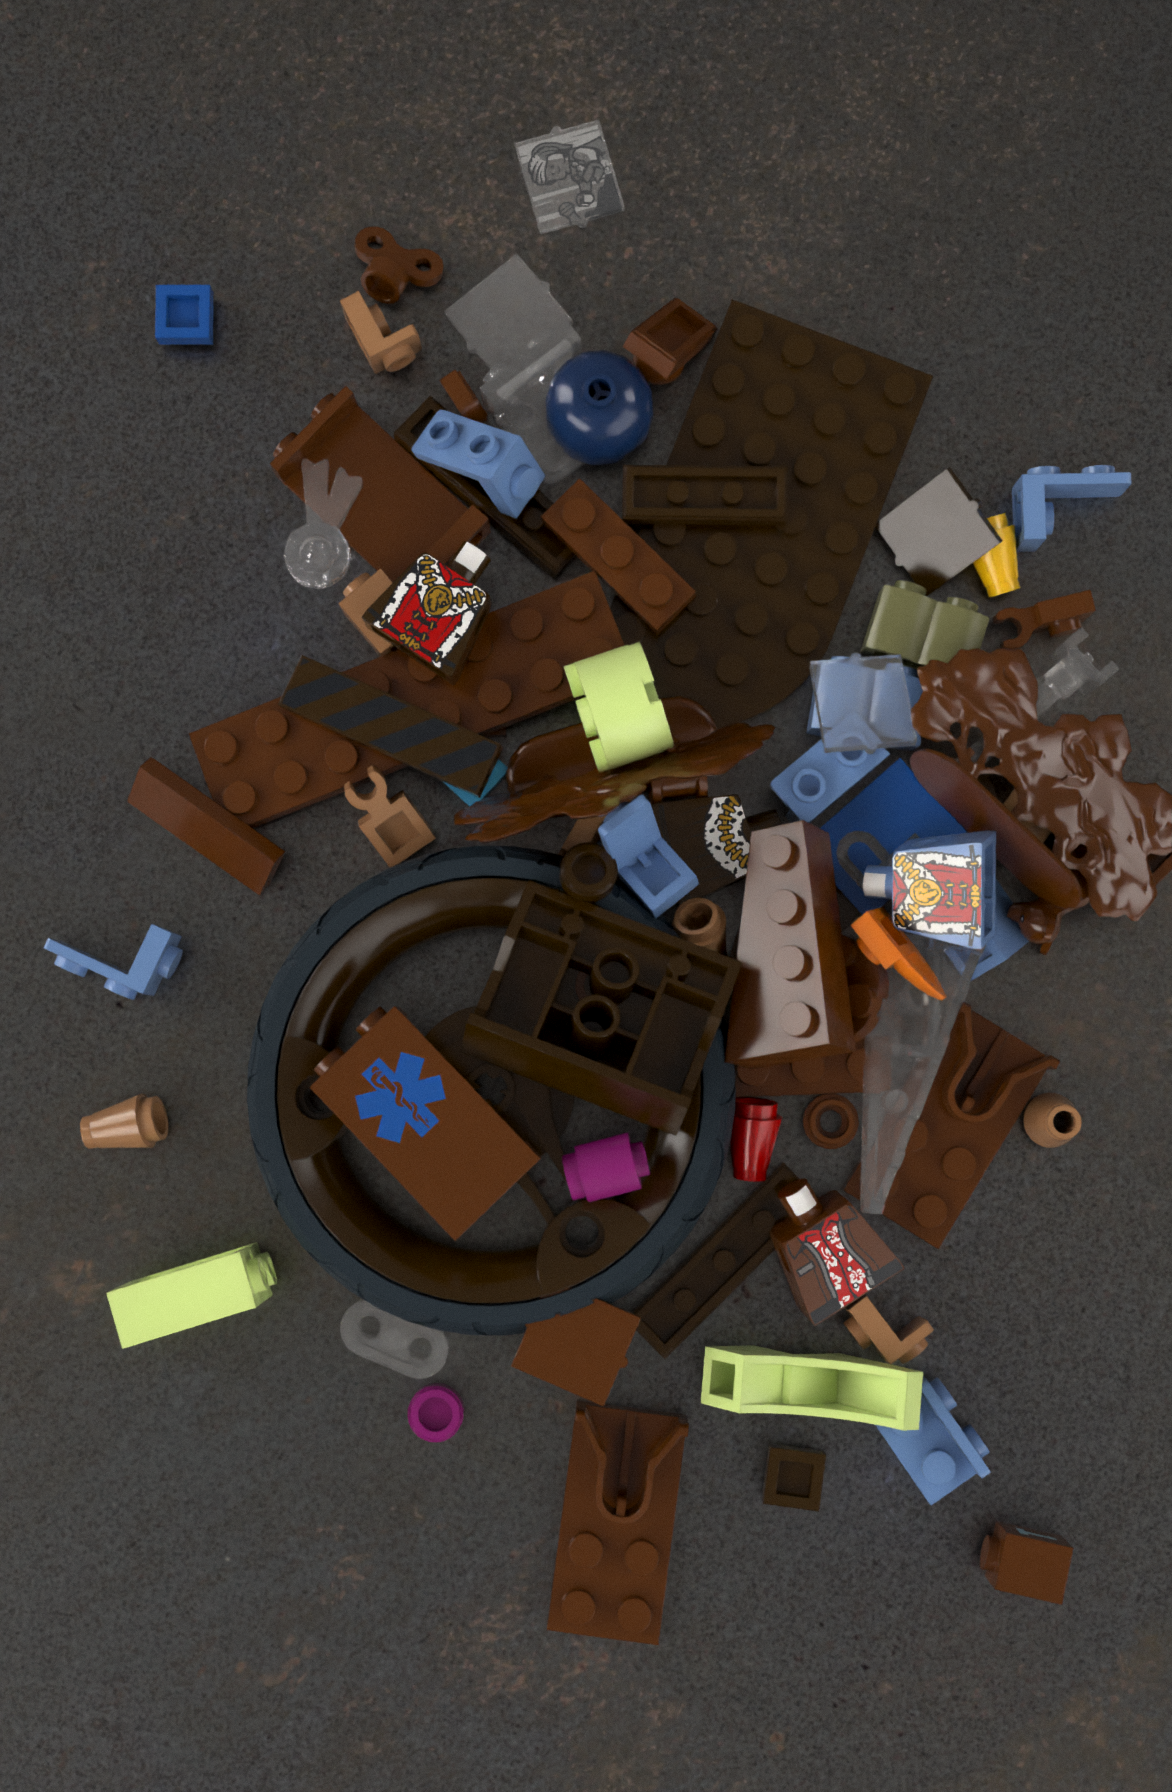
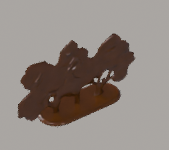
(559, 776)
(1063, 779)

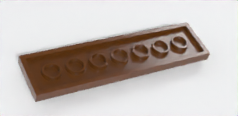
(279, 763)

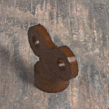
(393, 266)

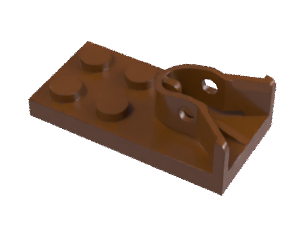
(963, 1124)
(617, 1522)

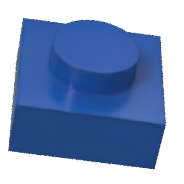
(184, 315)

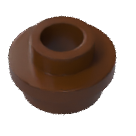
(846, 1129)

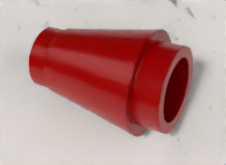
(753, 1137)

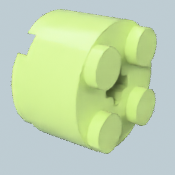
(619, 706)

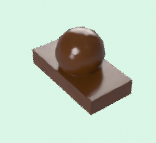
(669, 341)

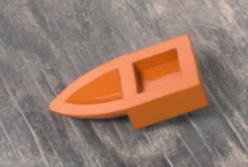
(892, 948)

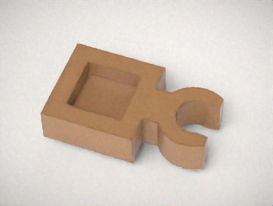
(391, 823)

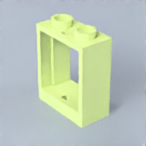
(191, 1294)

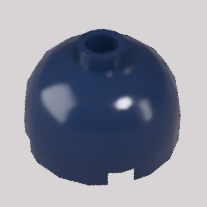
(596, 428)

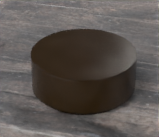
(588, 872)

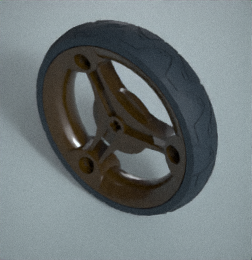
(328, 1205)

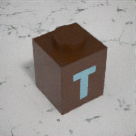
(1026, 1562)

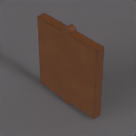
(579, 1348)

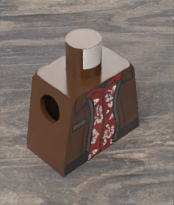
(828, 1251)

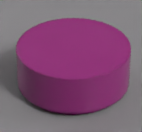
(435, 1412)

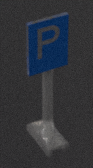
(901, 809)

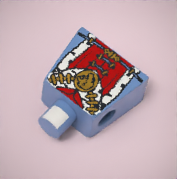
(941, 887)

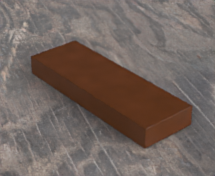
(205, 825)

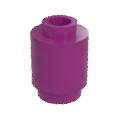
(605, 1168)

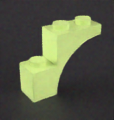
(811, 1385)

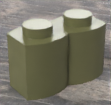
(921, 627)

